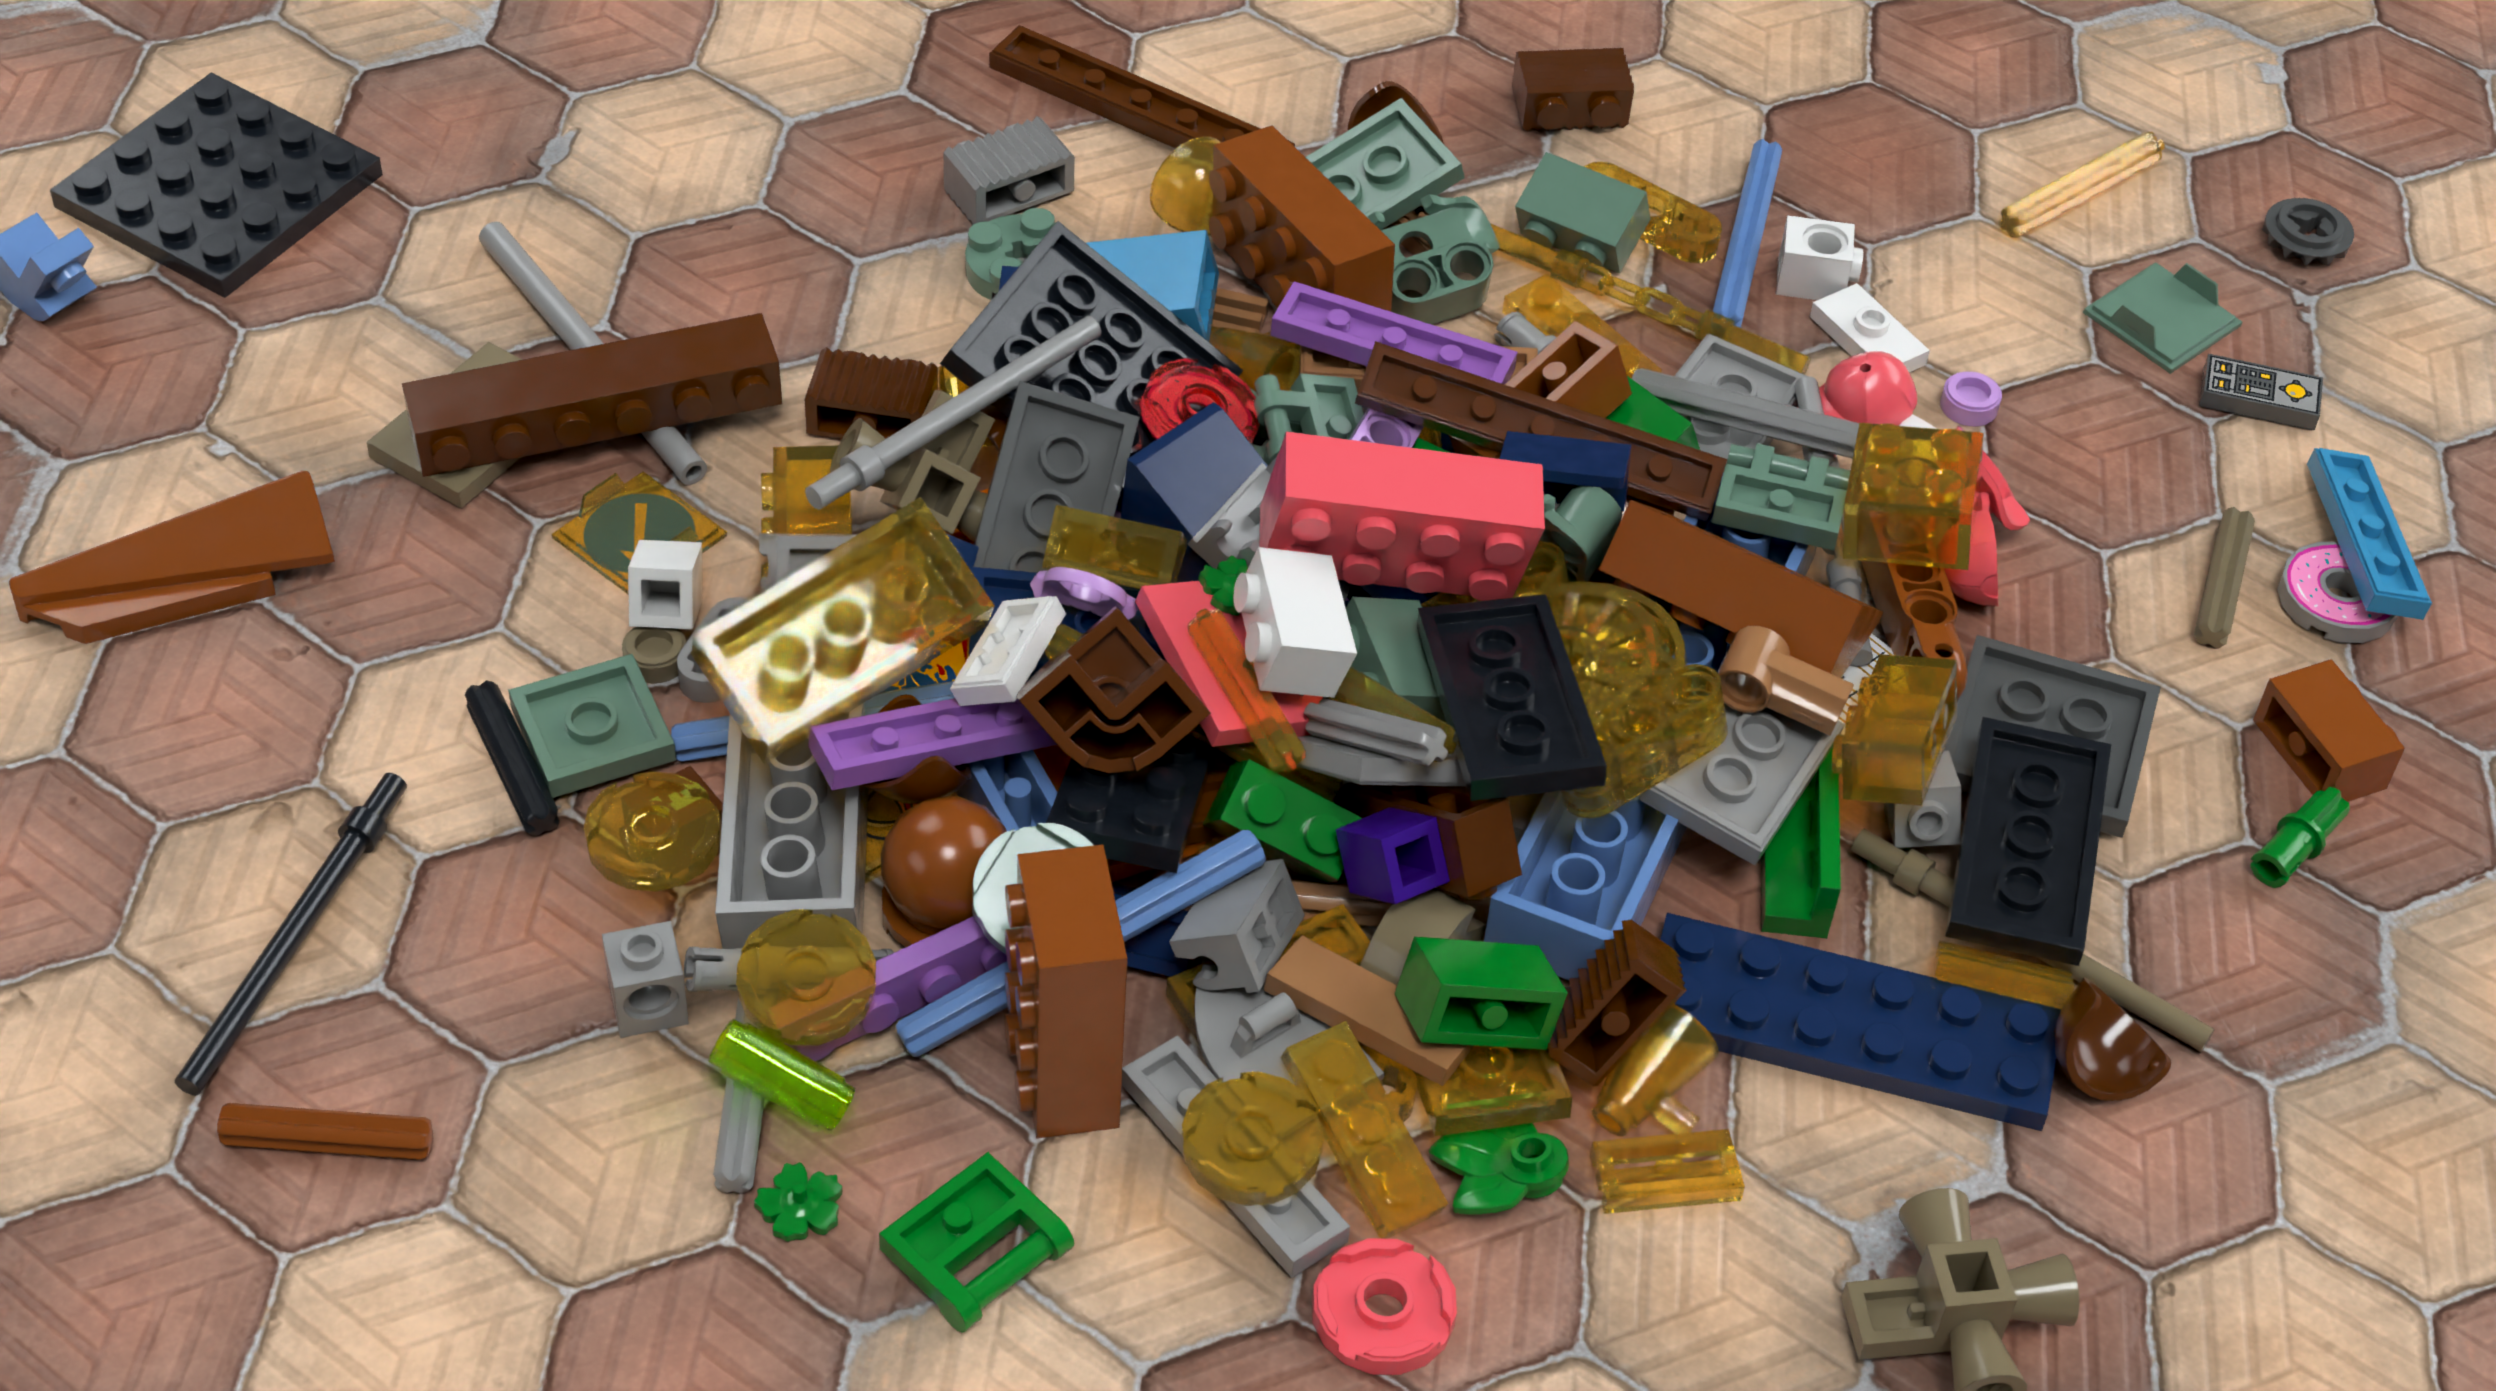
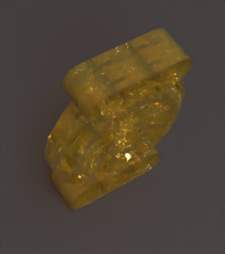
(1642, 702)

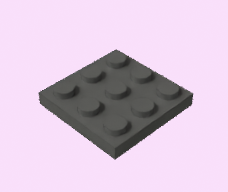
(2062, 698)

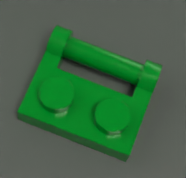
(961, 1224)

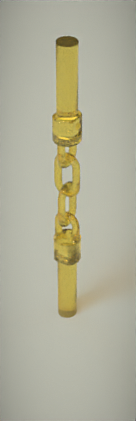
(1573, 269)

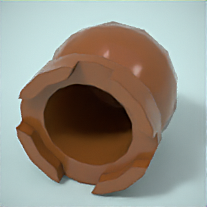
(932, 865)

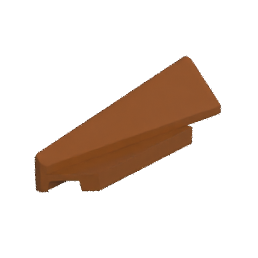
(181, 565)

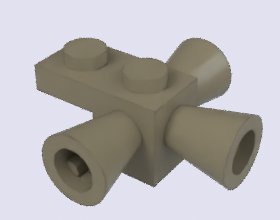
(934, 471)
(1958, 1297)

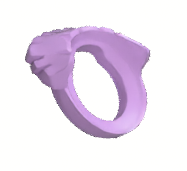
(1083, 591)

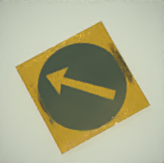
(621, 514)

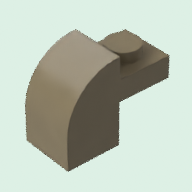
(1424, 915)

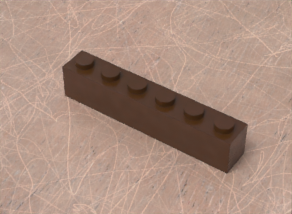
(592, 394)

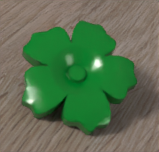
(1221, 583)
(800, 1203)

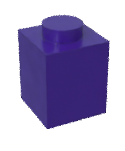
(1392, 855)

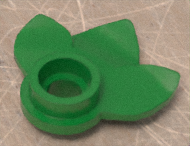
(1501, 1166)

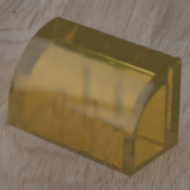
(1114, 548)

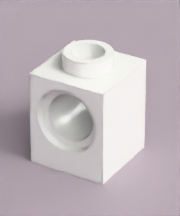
(1817, 258)

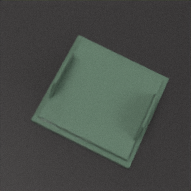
(2165, 314)

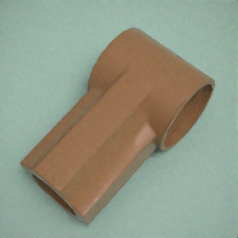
(1763, 674)

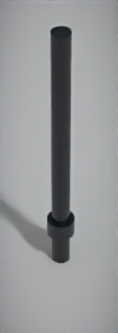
(357, 836)

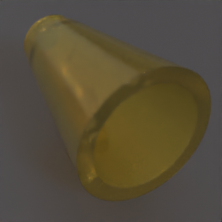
(1258, 355)
(1654, 1072)

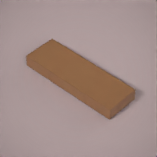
(1343, 991)

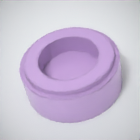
(1971, 398)

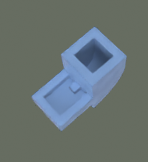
(43, 271)

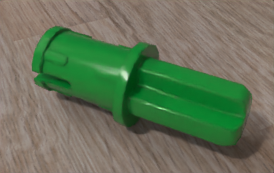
(2299, 837)

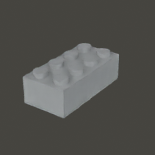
(787, 840)

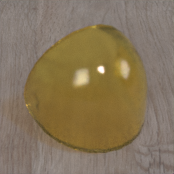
(1182, 186)

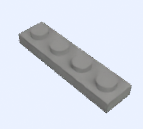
(1292, 1230)

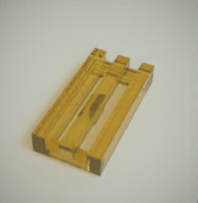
(2002, 975)
(1669, 1180)

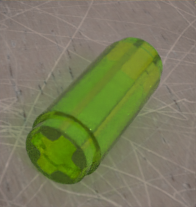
(781, 1074)

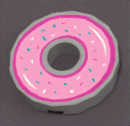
(2310, 602)

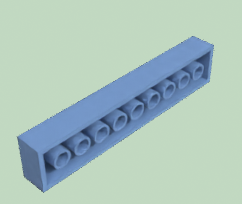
(1606, 869)

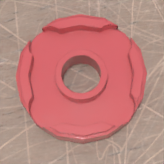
(1376, 1341)

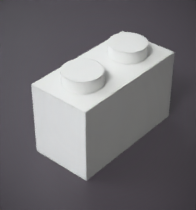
(1295, 622)

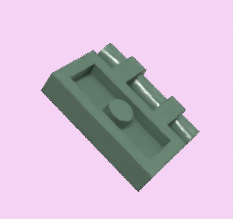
(1318, 402)
(1782, 496)

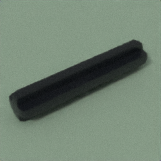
(512, 758)

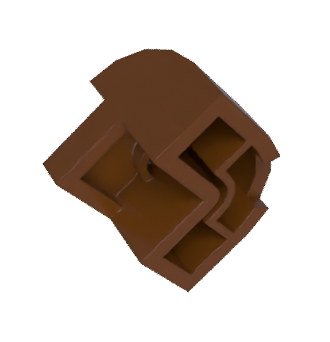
(1112, 699)

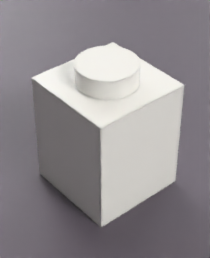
(665, 584)

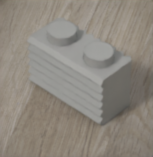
(1008, 171)

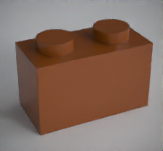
(2328, 731)

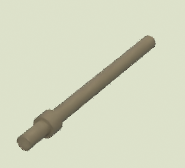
(1918, 873)

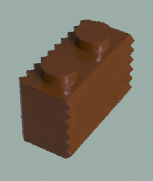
(1572, 88)
(876, 390)
(1615, 1002)

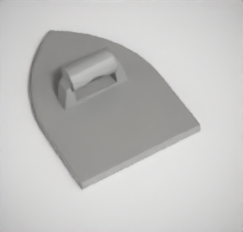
(1251, 1030)

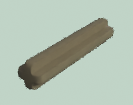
(2224, 577)

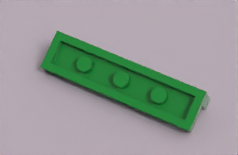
(1804, 862)

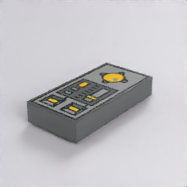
(2261, 392)

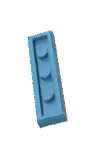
(2368, 534)

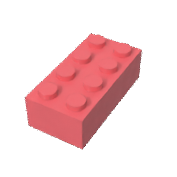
(1405, 514)

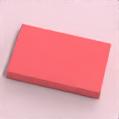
(1167, 613)

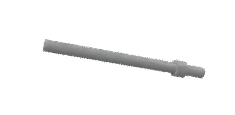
(868, 464)

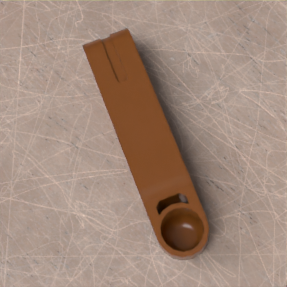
(1917, 612)

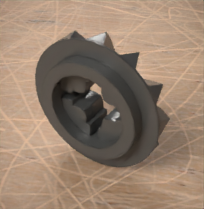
(2294, 217)

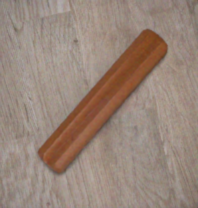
(325, 1131)

